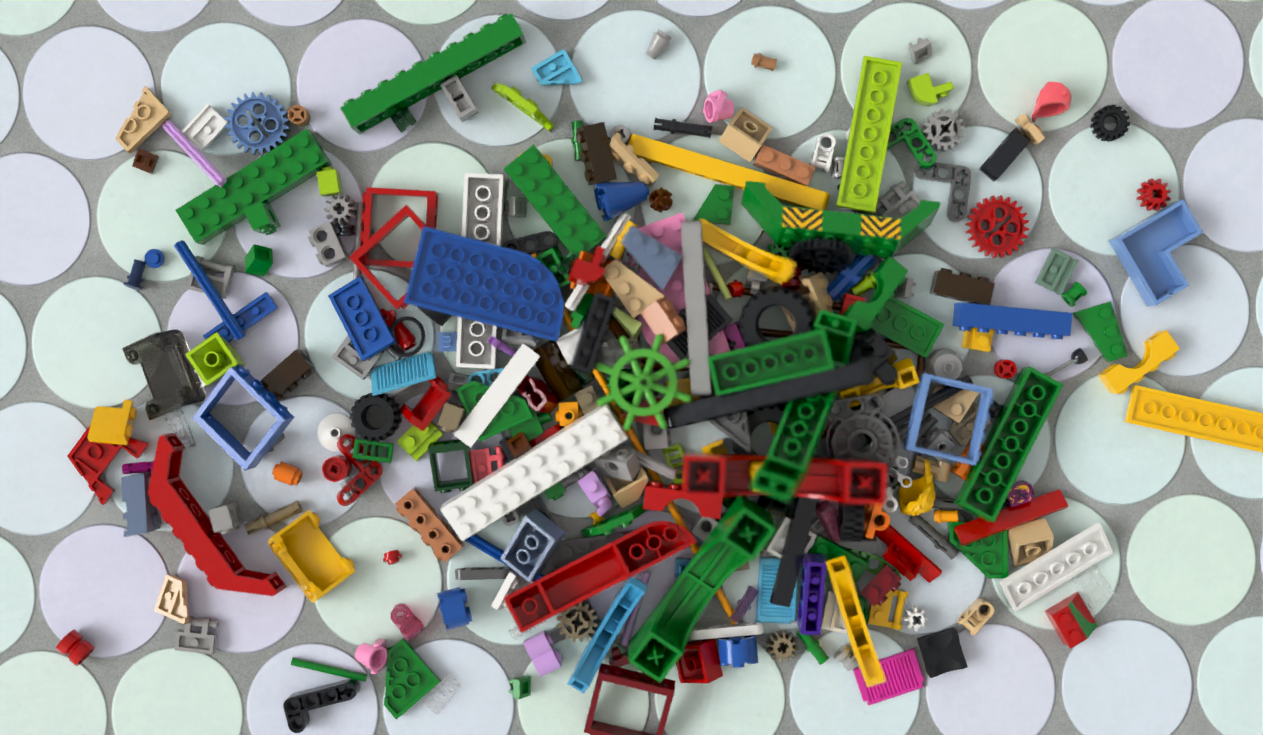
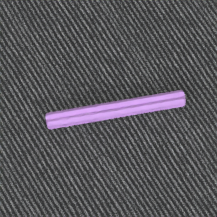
(194, 153)

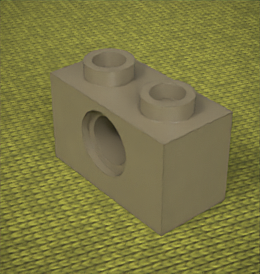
(451, 417)

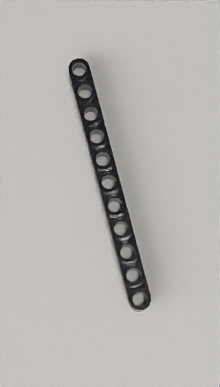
(769, 395)

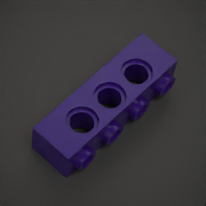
(811, 594)

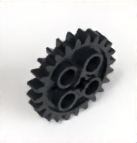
(821, 255)

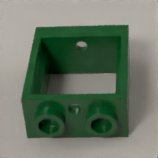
(447, 446)

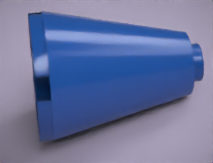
(619, 197)

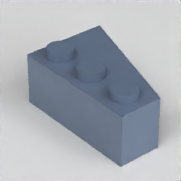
(654, 257)
(140, 514)

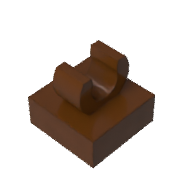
(145, 161)
(519, 444)

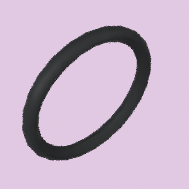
(422, 336)

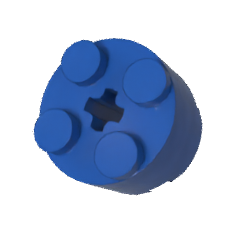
(453, 608)
(738, 650)

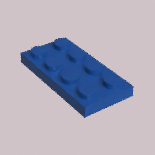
(362, 318)

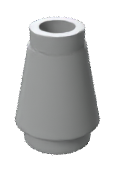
(658, 43)

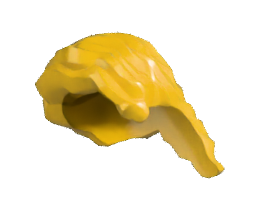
(920, 495)

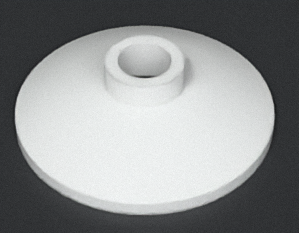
(328, 424)

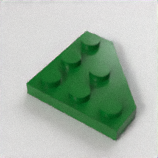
(511, 413)
(987, 554)
(406, 678)

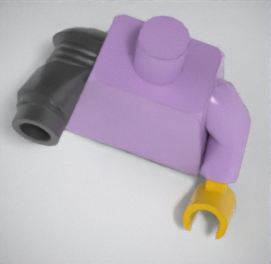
(594, 490)

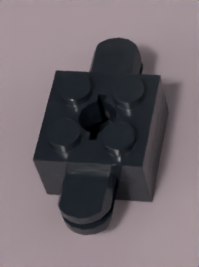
(872, 348)

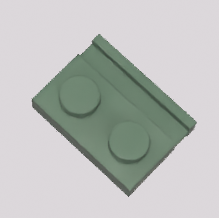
(1056, 271)

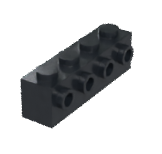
(592, 332)

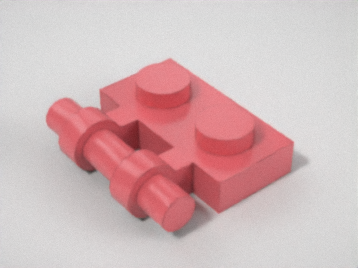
(482, 462)

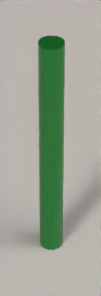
(329, 669)

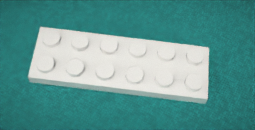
(1056, 567)

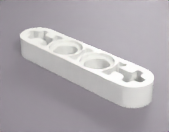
(726, 630)

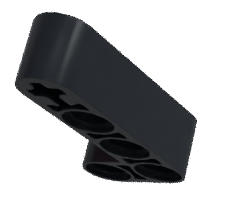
(323, 700)

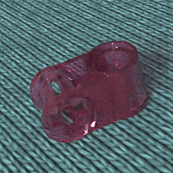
(409, 624)

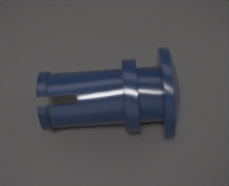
(136, 275)

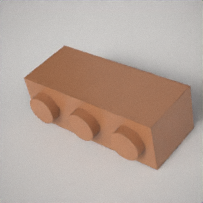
(783, 166)

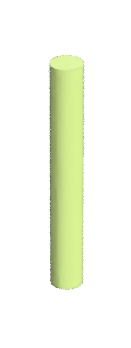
(716, 275)

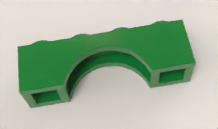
(887, 277)

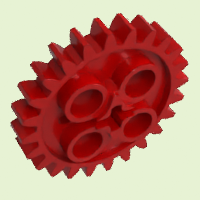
(1007, 240)

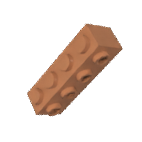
(429, 524)

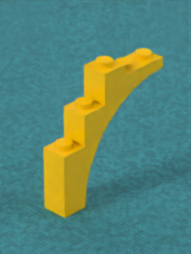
(755, 259)
(854, 621)

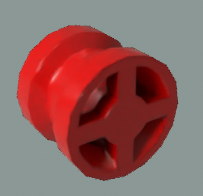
(1008, 370)

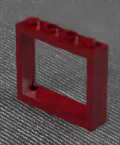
(630, 679)

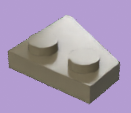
(963, 432)

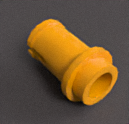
(945, 516)

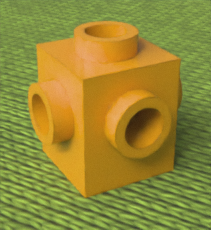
(564, 407)

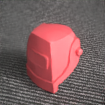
(1052, 100)

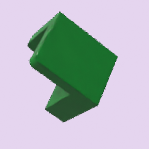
(258, 260)

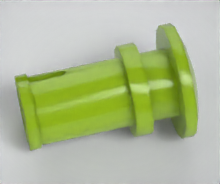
(866, 284)

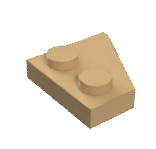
(173, 599)

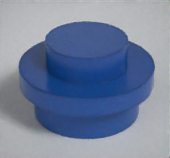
(154, 258)

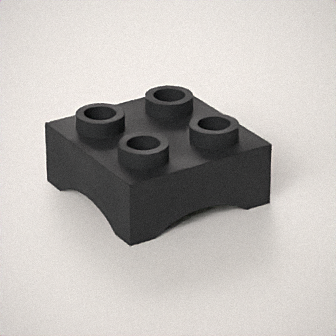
(942, 652)

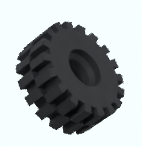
(851, 521)

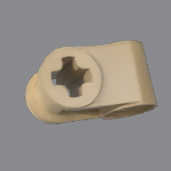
(977, 618)

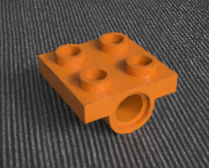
(870, 526)

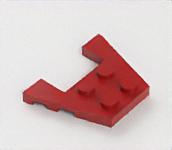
(93, 459)

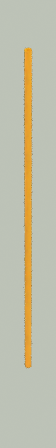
(654, 475)

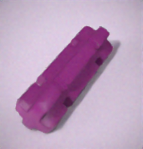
(139, 467)

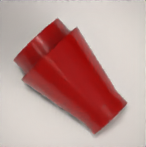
(404, 337)

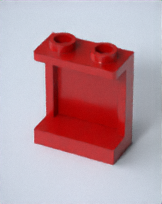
(428, 405)

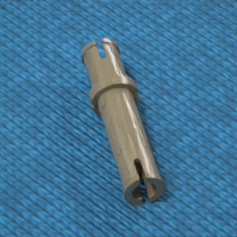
(264, 521)

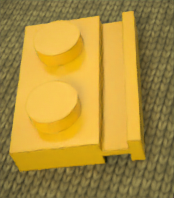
(977, 340)

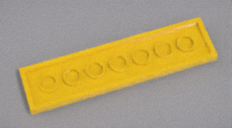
(1195, 418)

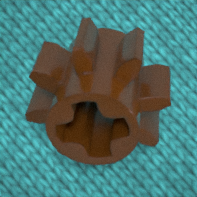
(661, 200)

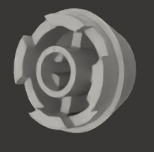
(945, 364)

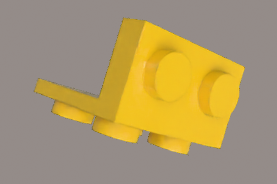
(112, 424)

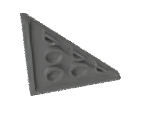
(733, 426)

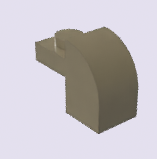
(587, 399)

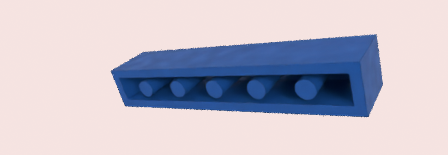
(1012, 319)

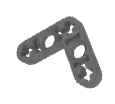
(951, 178)

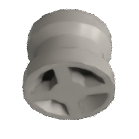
(624, 130)

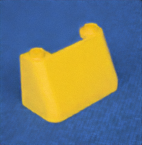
(310, 556)

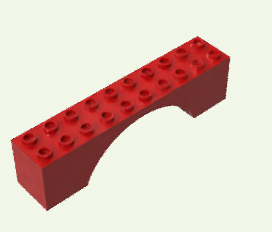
(827, 478)

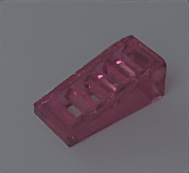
(827, 517)

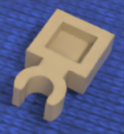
(1030, 130)

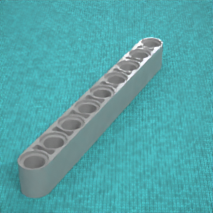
(696, 307)

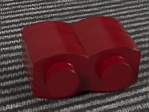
(537, 394)

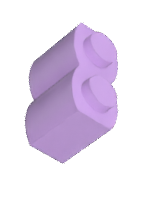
(543, 653)

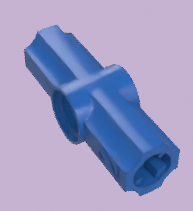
(849, 277)

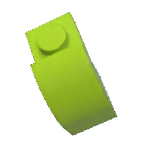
(924, 92)

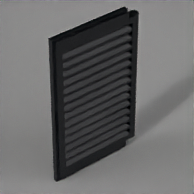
(717, 320)

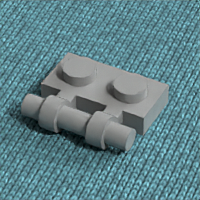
(903, 206)
(195, 641)

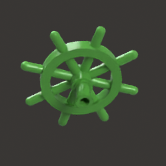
(643, 382)

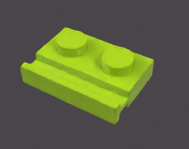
(416, 441)

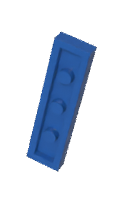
(247, 316)

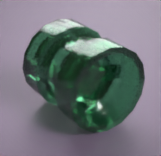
(403, 119)

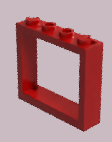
(366, 218)
(377, 238)

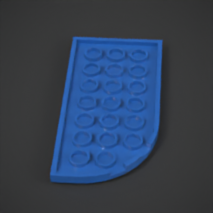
(485, 284)

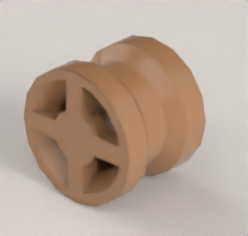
(296, 117)

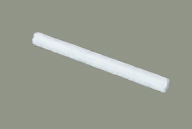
(608, 244)

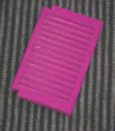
(901, 675)

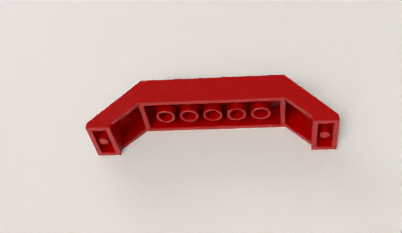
(195, 528)

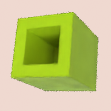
(329, 182)

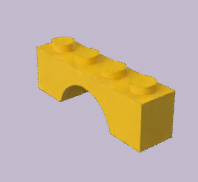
(1157, 349)
(906, 377)

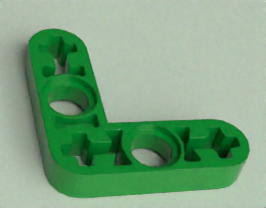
(908, 137)

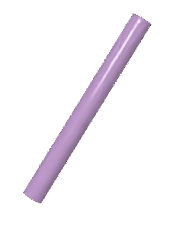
(633, 615)

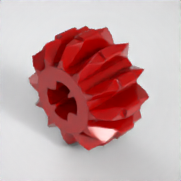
(1160, 197)

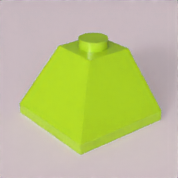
(213, 358)

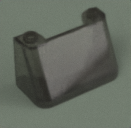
(166, 371)

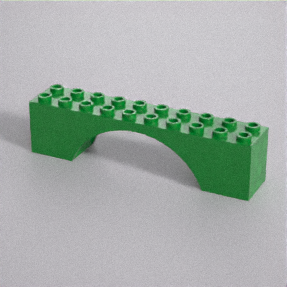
(730, 545)

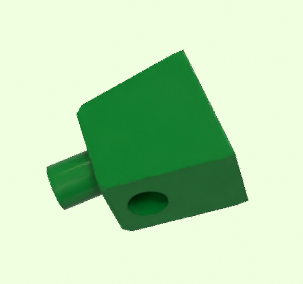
(533, 426)

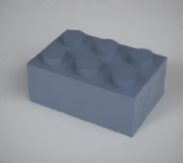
(532, 545)

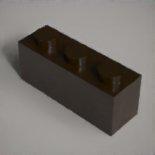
(596, 153)
(962, 287)
(556, 371)
(288, 374)

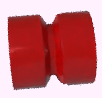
(336, 468)
(75, 647)

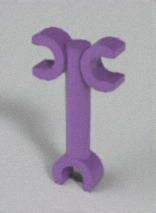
(502, 346)

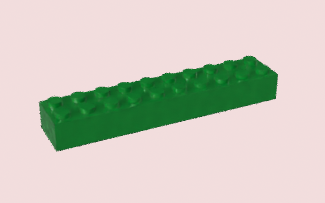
(425, 77)

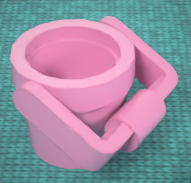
(717, 107)
(372, 655)

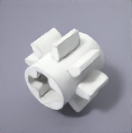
(919, 614)

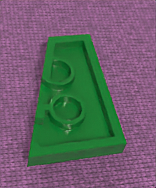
(1103, 329)

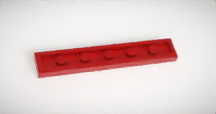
(1011, 517)

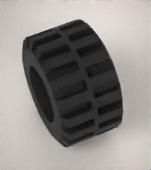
(360, 422)

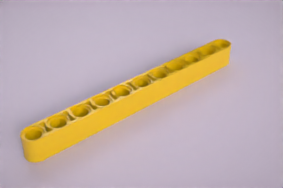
(726, 172)

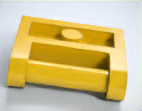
(879, 615)

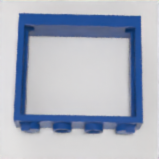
(224, 437)

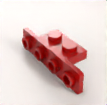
(906, 556)

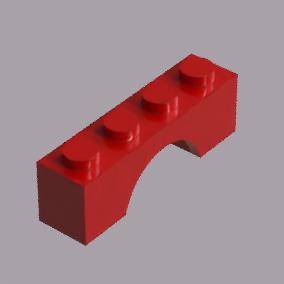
(659, 495)

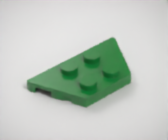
(608, 525)

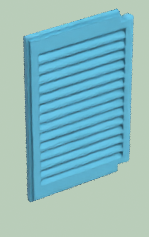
(403, 373)
(765, 610)

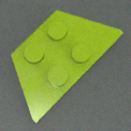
(527, 106)

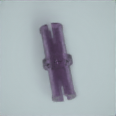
(744, 605)

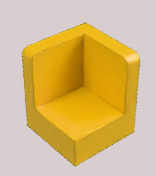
(715, 447)

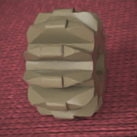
(774, 645)

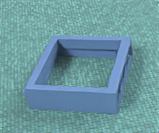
(982, 418)

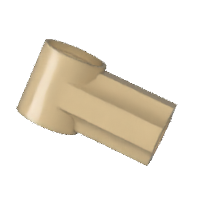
(940, 469)

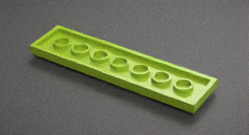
(869, 134)

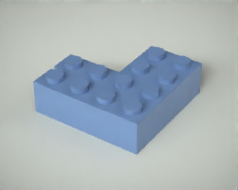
(1147, 249)

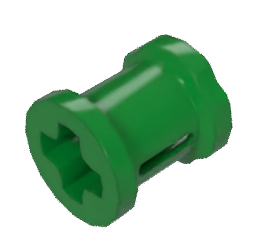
(1074, 294)

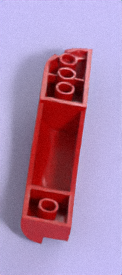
(596, 572)

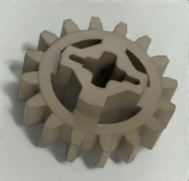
(585, 622)

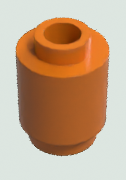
(287, 473)

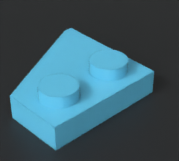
(556, 71)

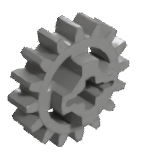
(949, 134)

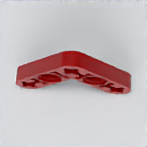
(364, 473)

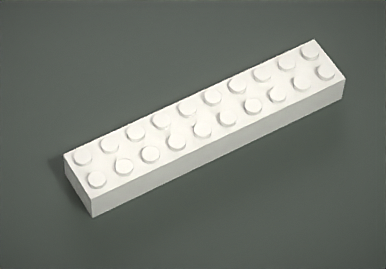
(482, 222)
(533, 471)

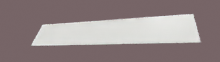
(496, 395)

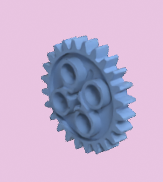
(271, 114)

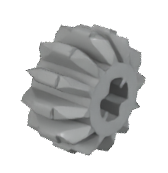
(335, 204)

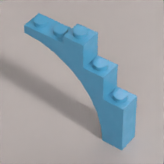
(605, 634)

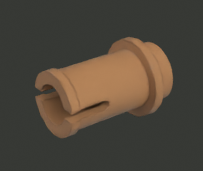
(763, 61)

